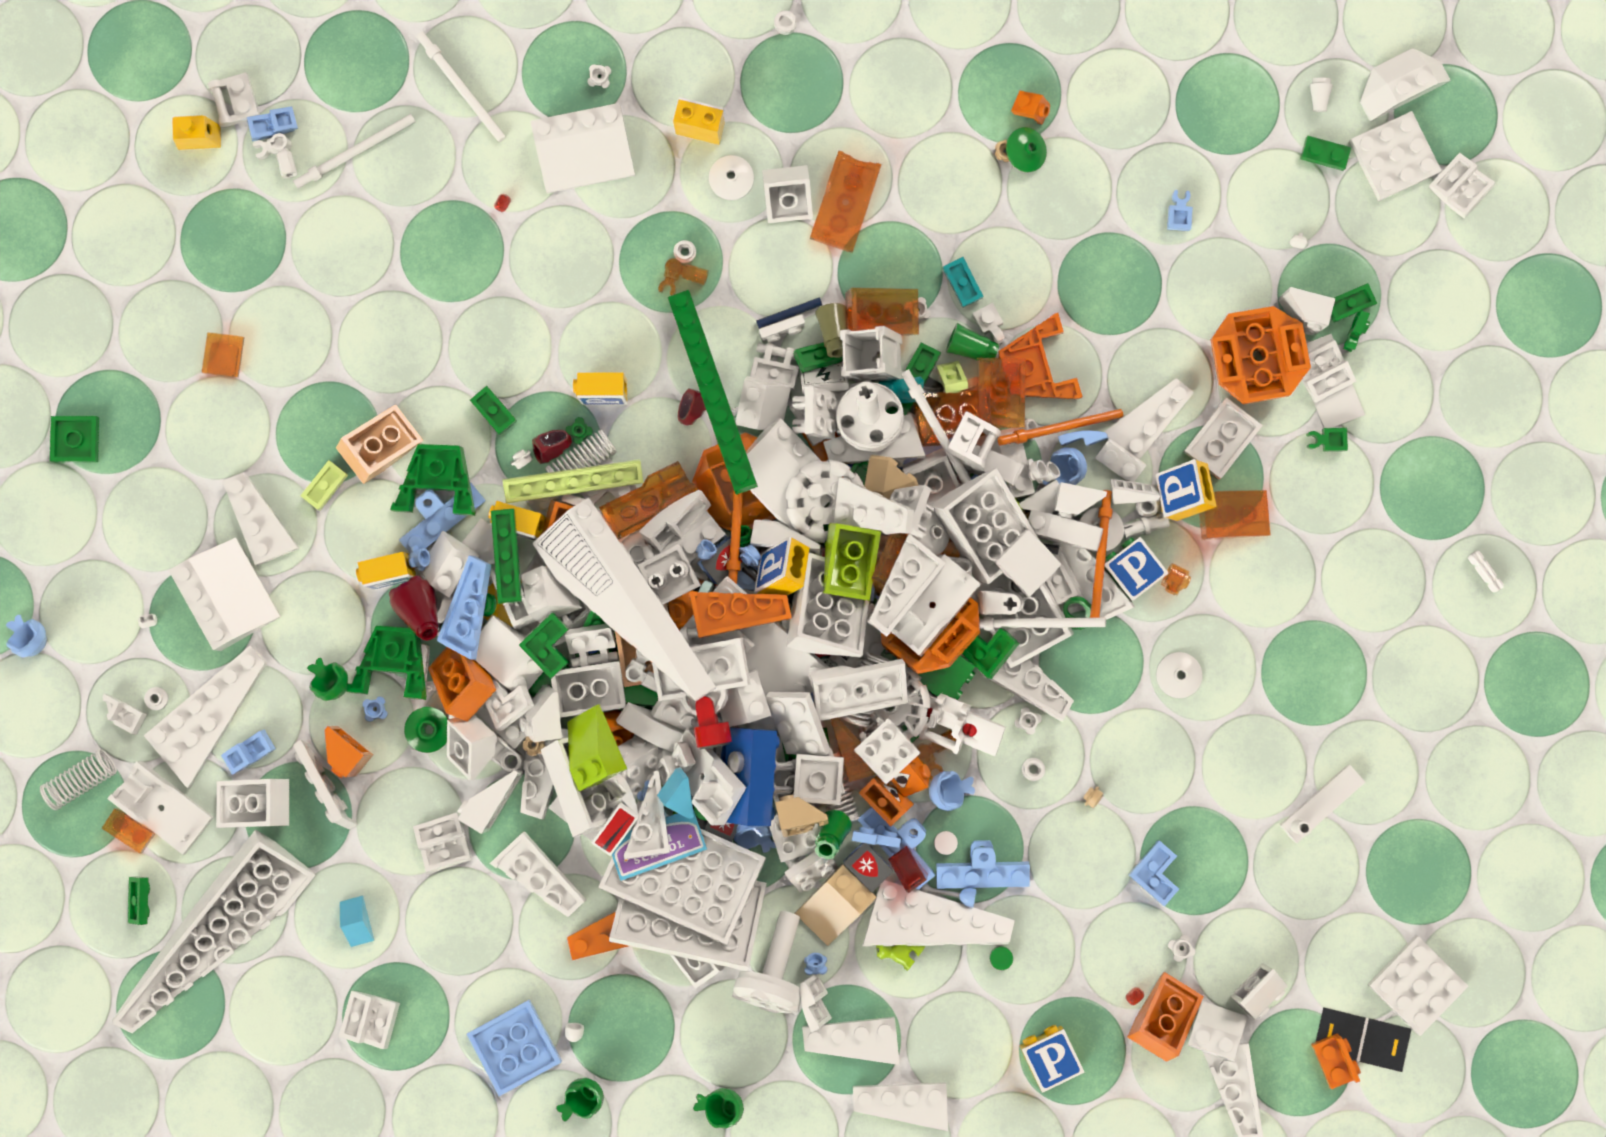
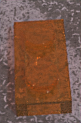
(128, 830)

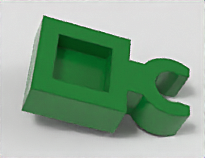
(1358, 327)
(1332, 439)

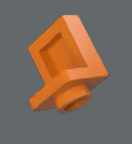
(1031, 106)

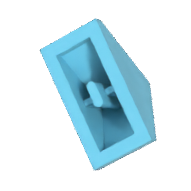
(677, 794)
(355, 921)

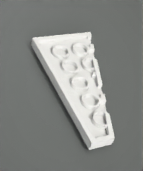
(198, 723)
(931, 921)

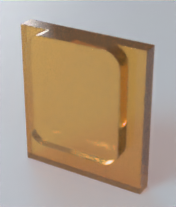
(223, 355)

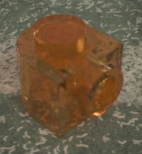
(1176, 579)

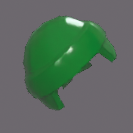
(330, 680)
(583, 1098)
(722, 1107)

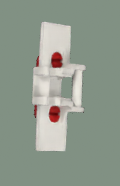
(966, 726)

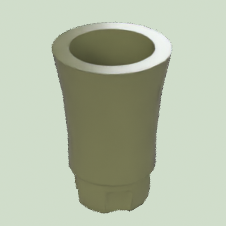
(832, 320)

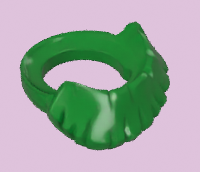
(1082, 601)

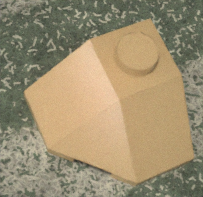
(886, 477)
(798, 816)

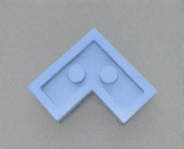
(867, 835)
(1149, 873)

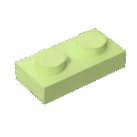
(952, 377)
(324, 485)

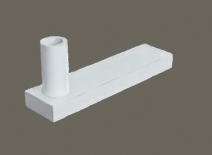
(1322, 803)

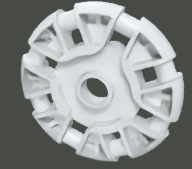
(811, 496)
(903, 713)

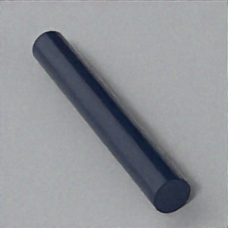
(790, 312)

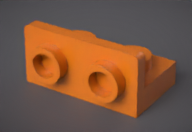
(1336, 1061)

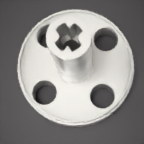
(867, 408)
(767, 988)

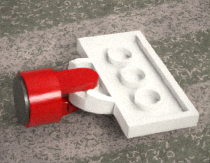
(727, 668)

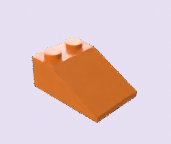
(460, 683)
(1166, 1017)

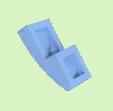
(267, 125)
(1090, 437)
(248, 752)

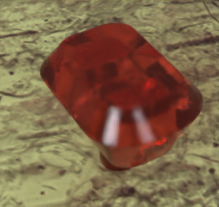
(502, 202)
(1135, 996)

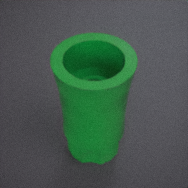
(970, 344)
(833, 834)

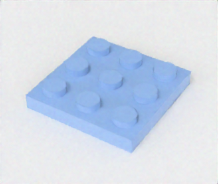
(514, 1047)

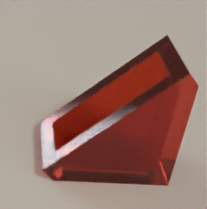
(908, 869)

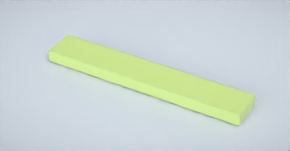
(572, 481)

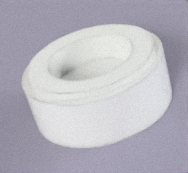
(785, 22)
(945, 842)

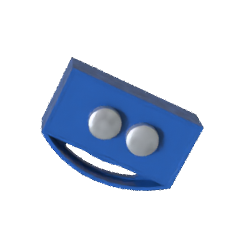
(754, 763)

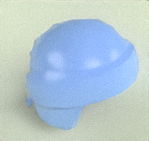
(1070, 464)
(28, 637)
(948, 790)
(754, 835)

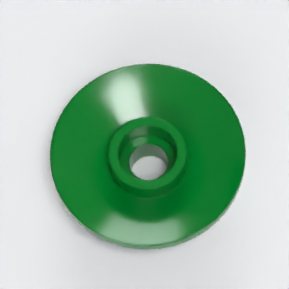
(1019, 152)
(415, 729)

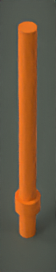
(1021, 435)
(1105, 515)
(733, 563)

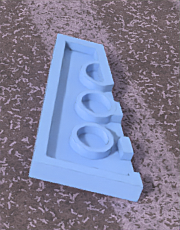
(465, 615)

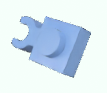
(1179, 214)

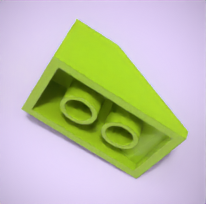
(850, 560)
(592, 749)

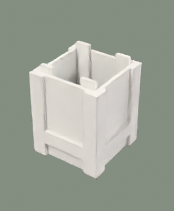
(862, 348)

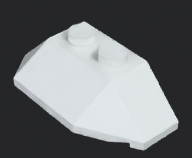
(1401, 82)

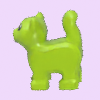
(899, 954)

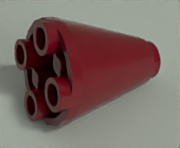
(416, 606)

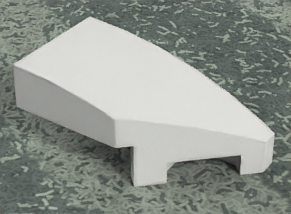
(124, 715)

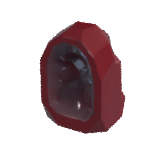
(690, 407)
(550, 445)

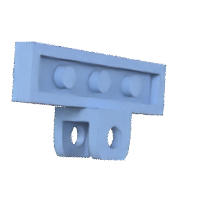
(437, 519)
(874, 820)
(982, 871)

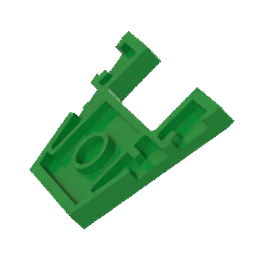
(437, 469)
(392, 652)

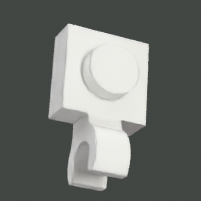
(989, 321)

